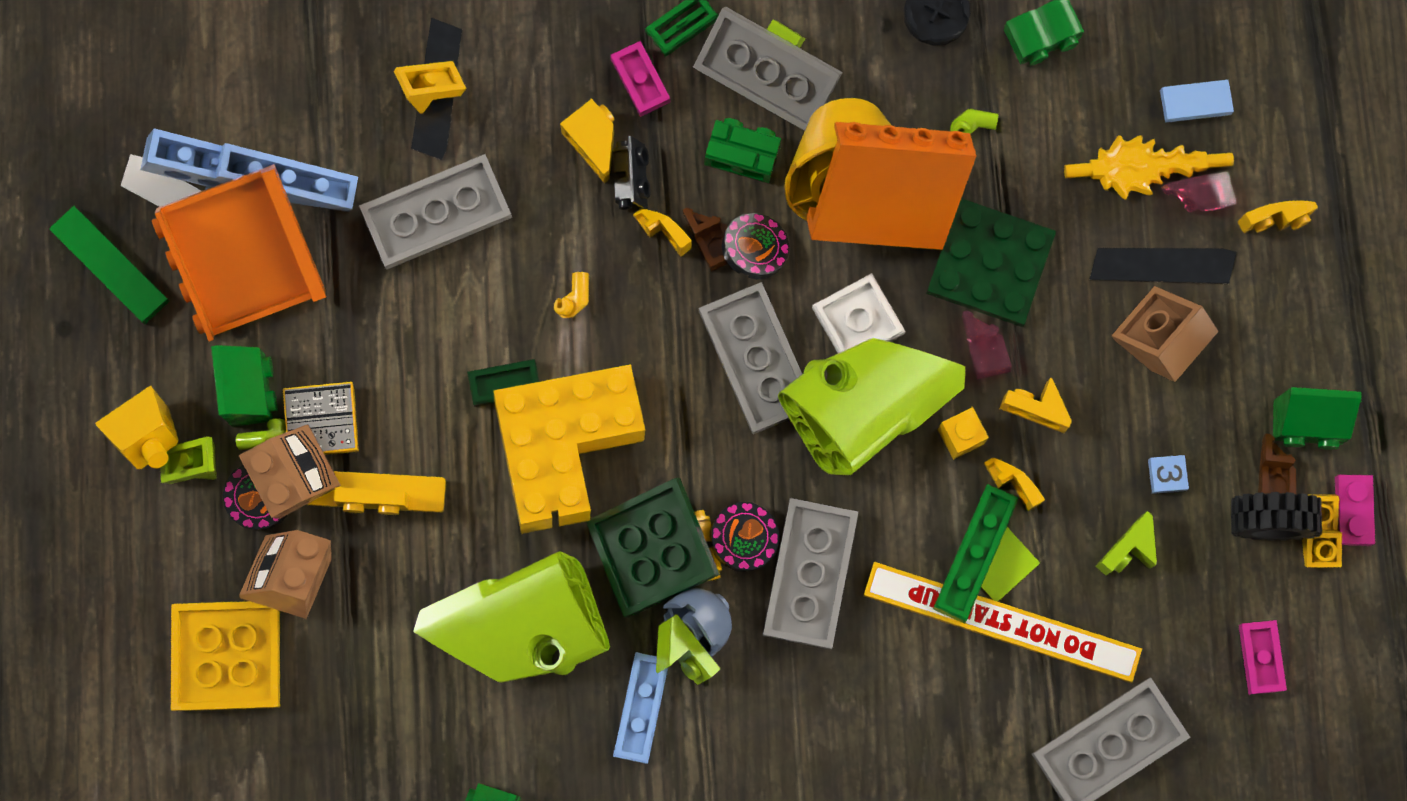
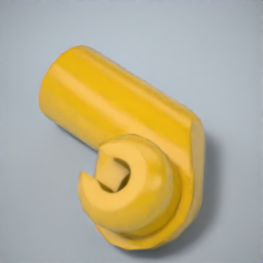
(576, 299)

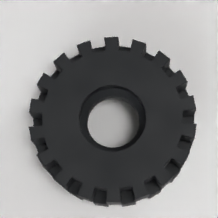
(1276, 516)

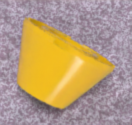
(816, 148)

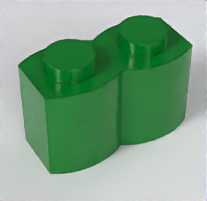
(1043, 31)

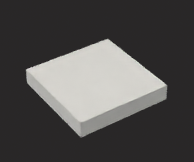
(858, 315)

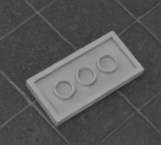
(766, 68)
(435, 211)
(752, 353)
(810, 573)
(1111, 744)

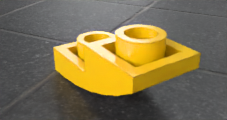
(1283, 213)
(1327, 548)

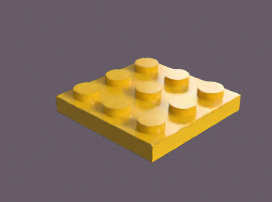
(224, 656)

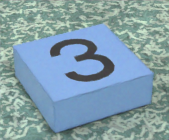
(1168, 474)

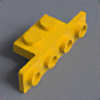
(385, 493)

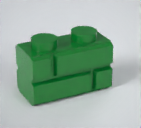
(742, 150)

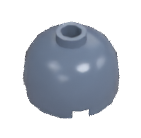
(704, 615)

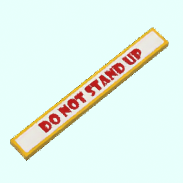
(1008, 624)

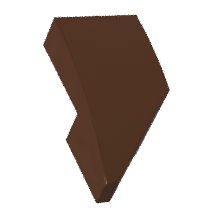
(708, 236)
(1276, 468)

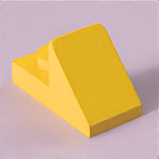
(429, 82)
(1047, 411)

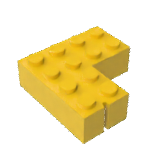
(548, 428)

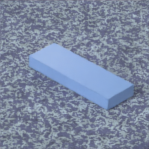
(640, 710)

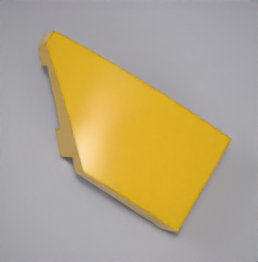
(653, 222)
(1004, 473)

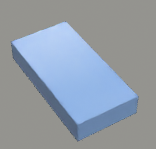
(1196, 101)

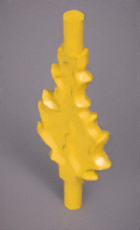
(1135, 165)

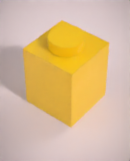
(962, 433)

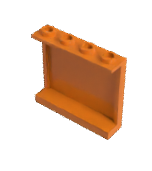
(892, 186)
(238, 252)

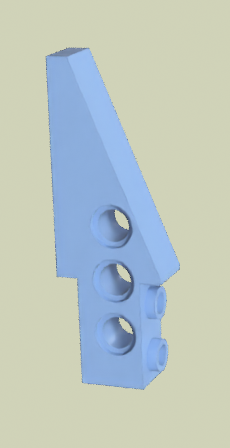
(216, 164)

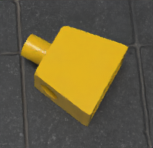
(141, 429)

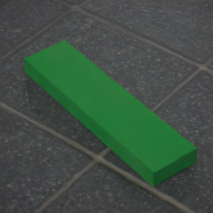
(109, 265)
(975, 553)

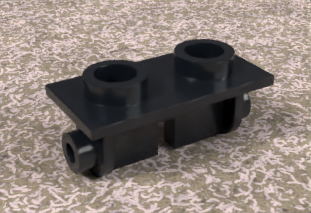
(631, 158)

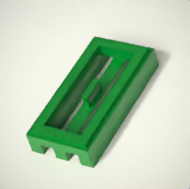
(659, 40)

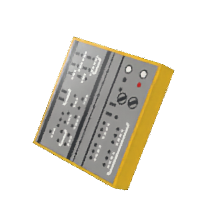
(328, 412)

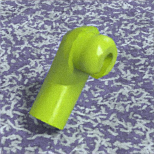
(972, 119)
(248, 440)

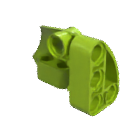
(866, 400)
(520, 621)

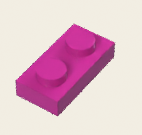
(640, 78)
(1356, 509)
(1262, 657)

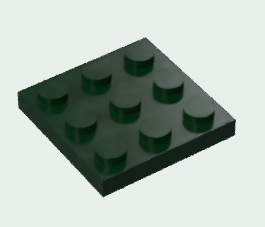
(991, 262)
(652, 547)

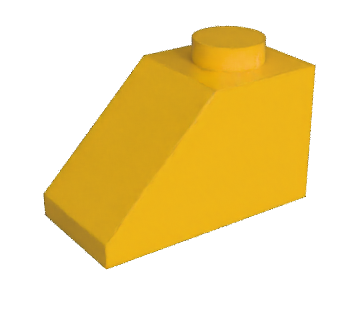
(592, 136)

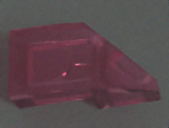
(1203, 192)
(986, 347)

